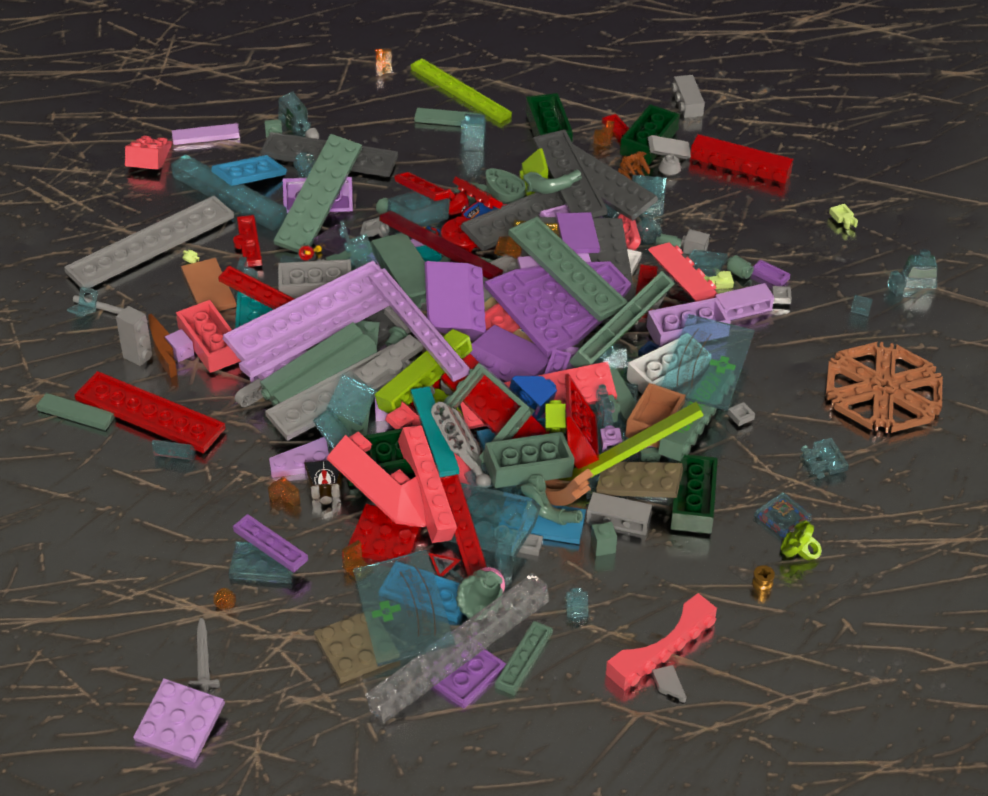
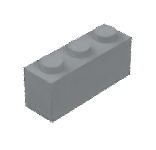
(688, 96)
(134, 335)
(623, 513)

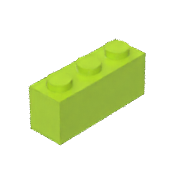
(556, 417)

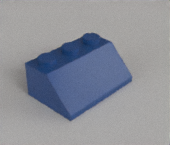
(534, 391)

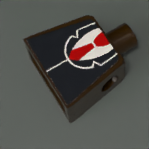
(323, 480)

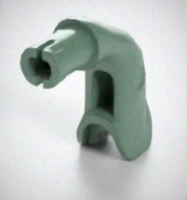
(547, 186)
(536, 489)

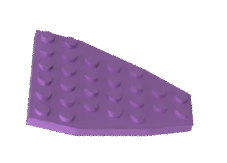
(546, 309)

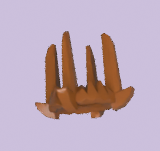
(626, 167)

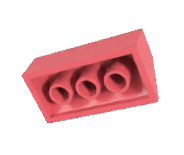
(683, 272)

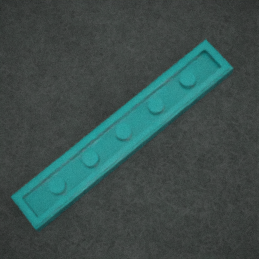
(441, 452)

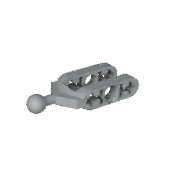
(451, 421)

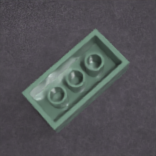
(517, 459)

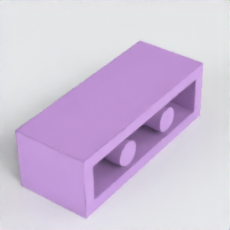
(746, 301)

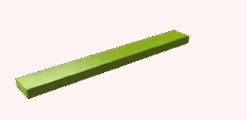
(461, 90)
(641, 440)

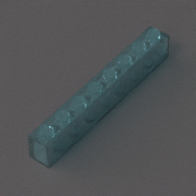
(237, 197)

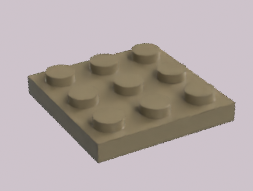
(348, 647)

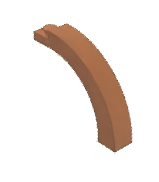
(566, 492)

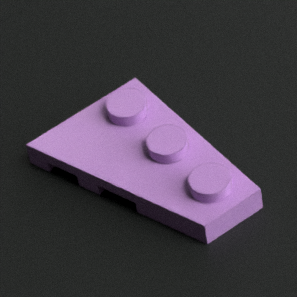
(293, 461)

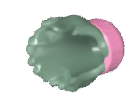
(479, 590)

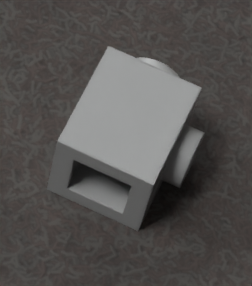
(695, 241)

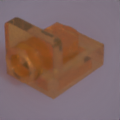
(383, 57)
(604, 136)
(507, 247)
(285, 490)

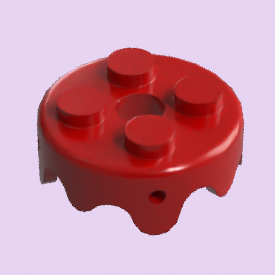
(451, 232)

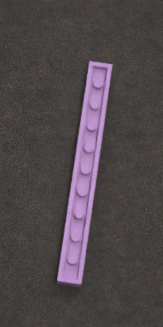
(419, 325)
(312, 335)

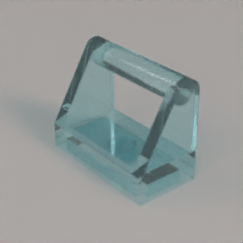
(615, 356)

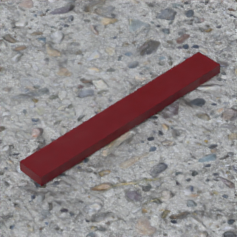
(438, 243)

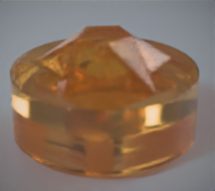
(224, 599)

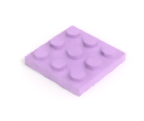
(179, 720)

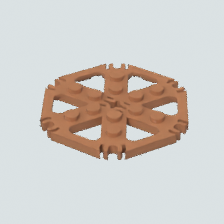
(896, 388)

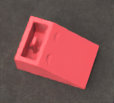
(147, 152)

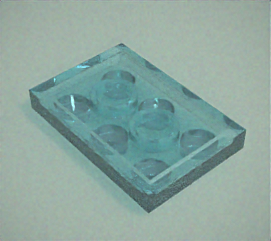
(255, 565)

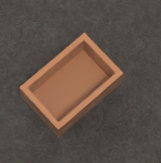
(652, 408)

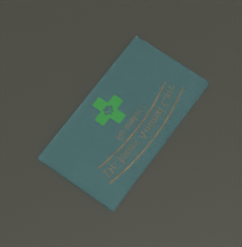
(708, 361)
(403, 608)

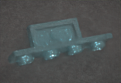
(358, 247)

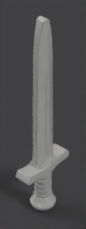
(204, 682)

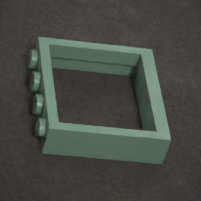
(466, 386)

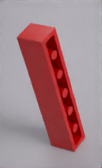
(741, 158)

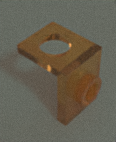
(352, 558)

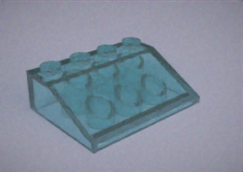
(500, 519)

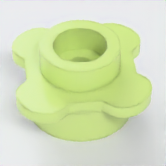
(190, 256)

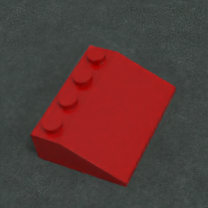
(581, 426)

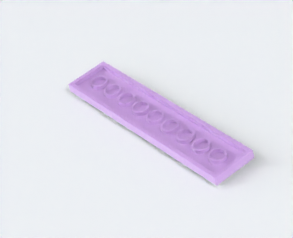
(301, 312)

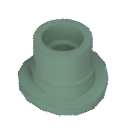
(396, 335)

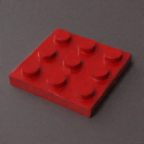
(382, 537)

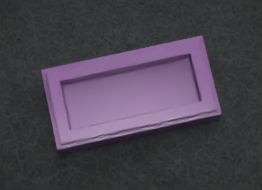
(770, 273)

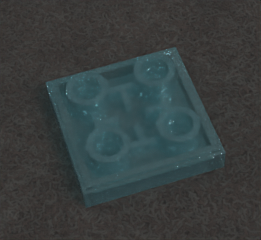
(351, 399)

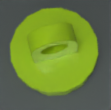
(799, 540)

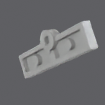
(389, 361)

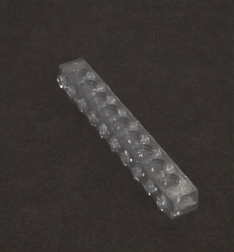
(469, 639)

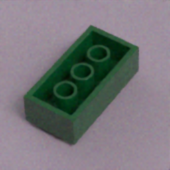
(547, 115)
(654, 122)
(387, 452)
(696, 495)

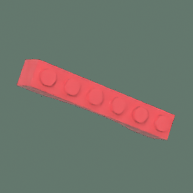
(438, 513)
(632, 664)

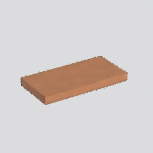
(205, 285)

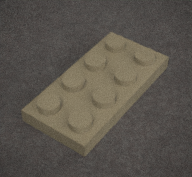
(641, 479)

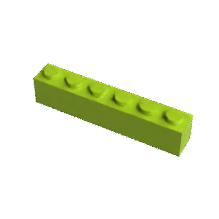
(419, 374)

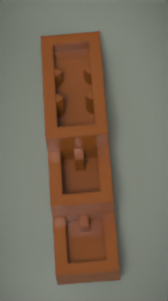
(162, 348)

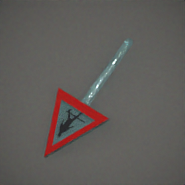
(444, 565)

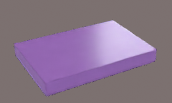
(578, 232)
(471, 678)

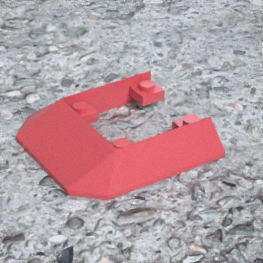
(394, 493)

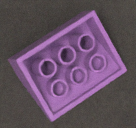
(455, 298)
(508, 354)

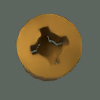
(763, 578)

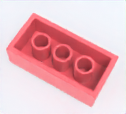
(206, 330)

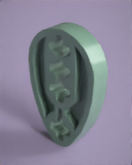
(496, 183)

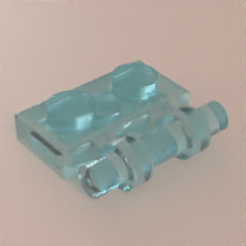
(604, 407)
(830, 457)

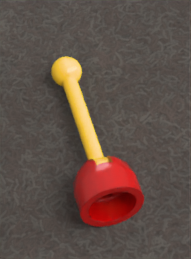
(309, 251)

